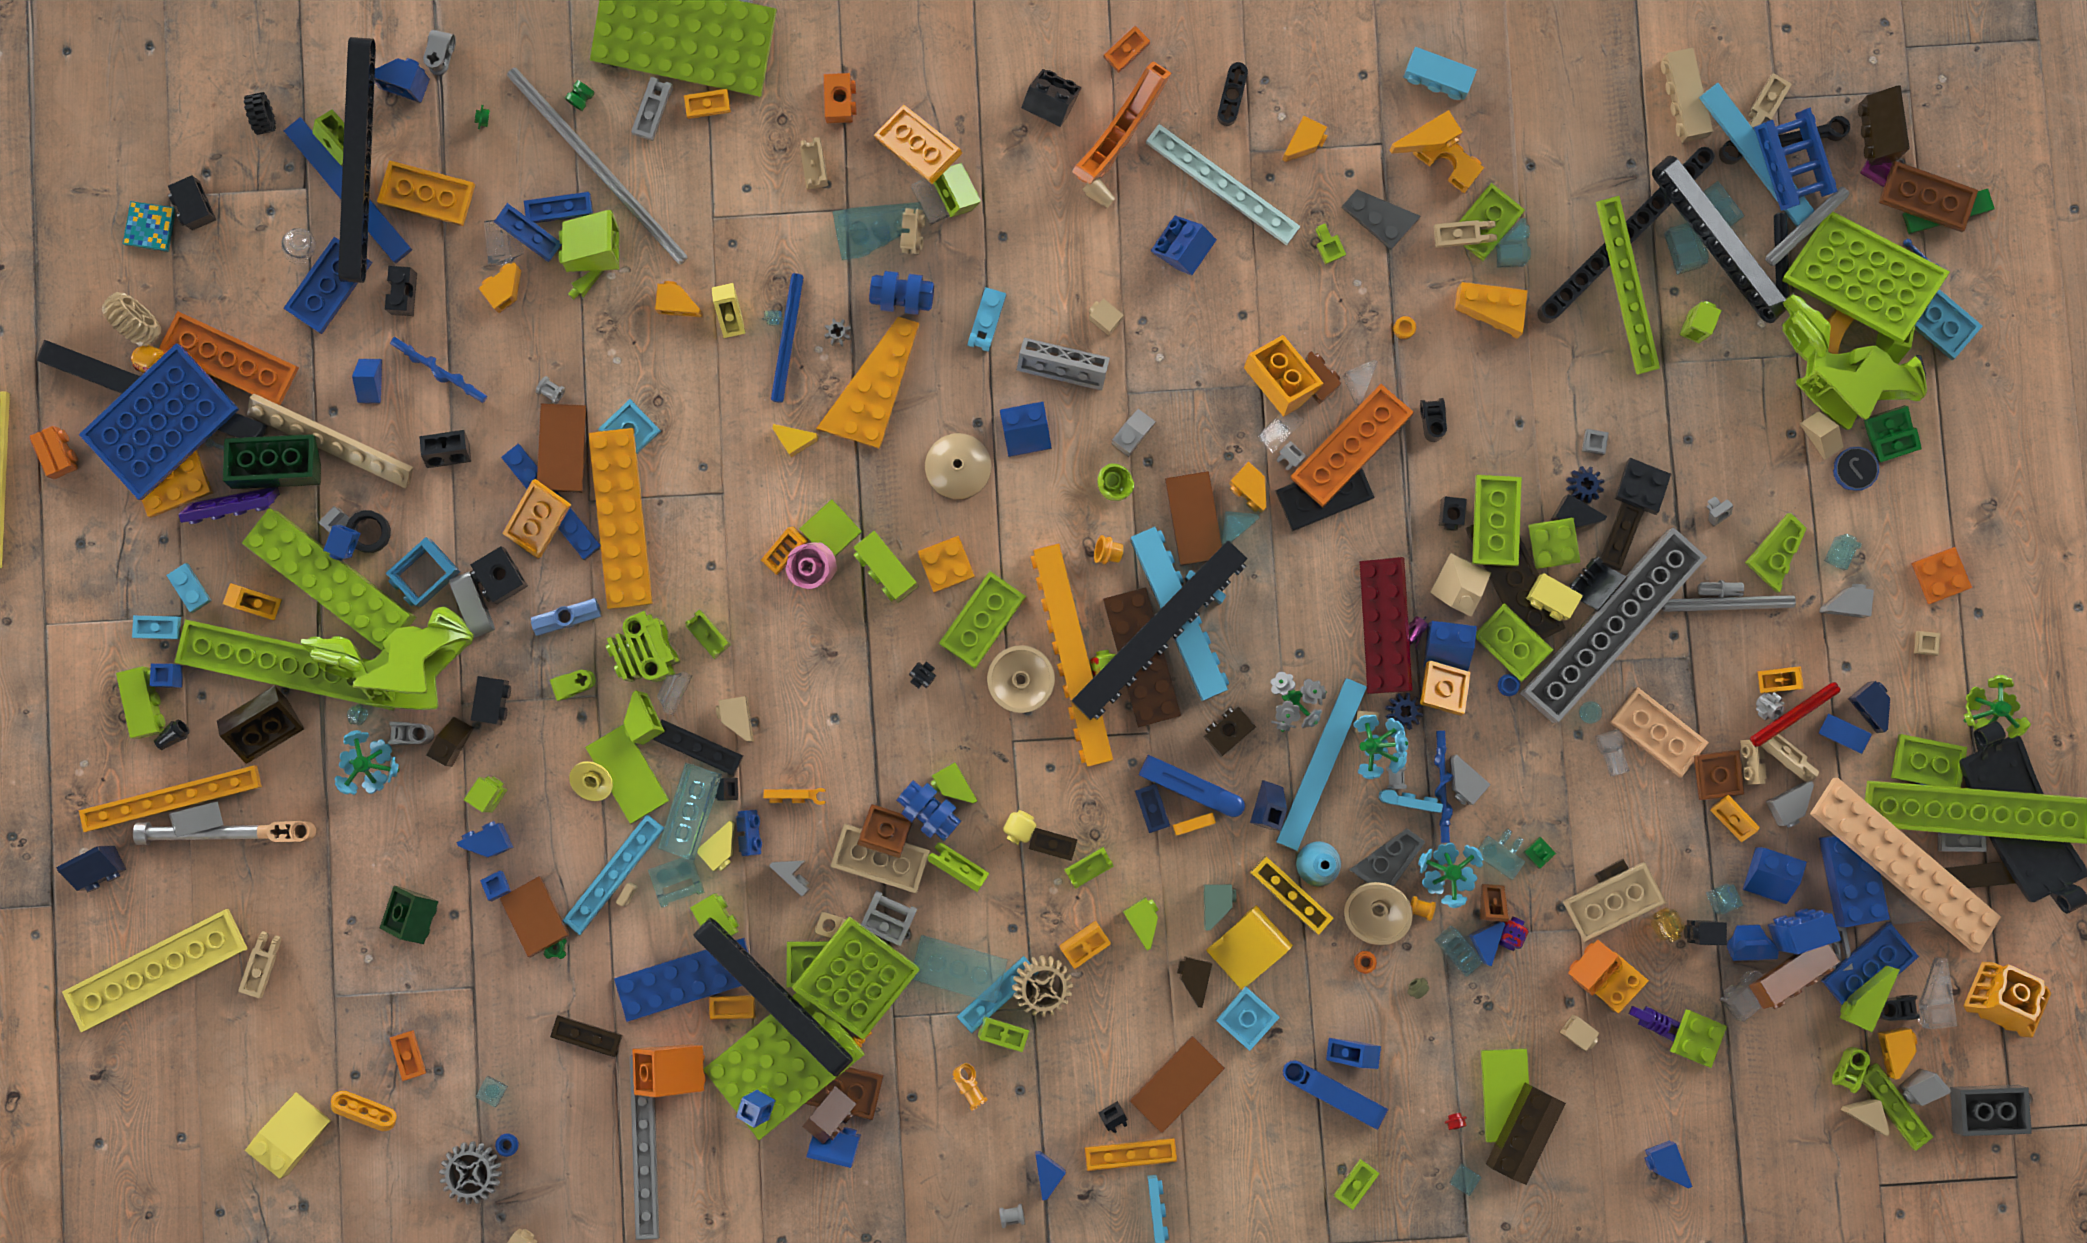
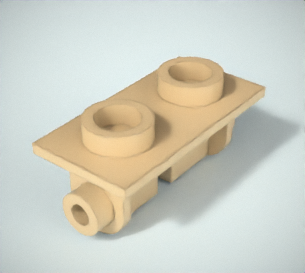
(913, 239)
(1752, 771)

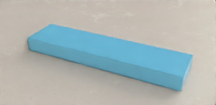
(973, 1014)

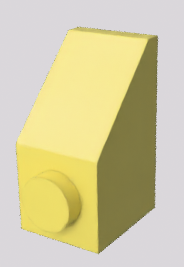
(728, 310)
(719, 848)

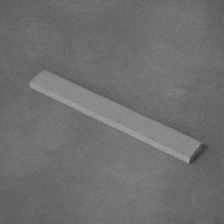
(644, 1164)

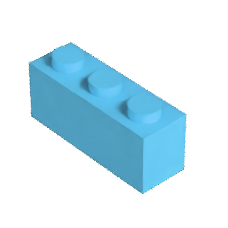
(1439, 74)

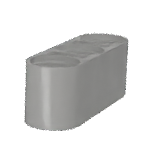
(471, 604)

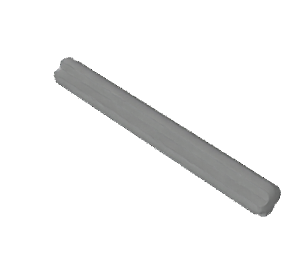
(1807, 226)

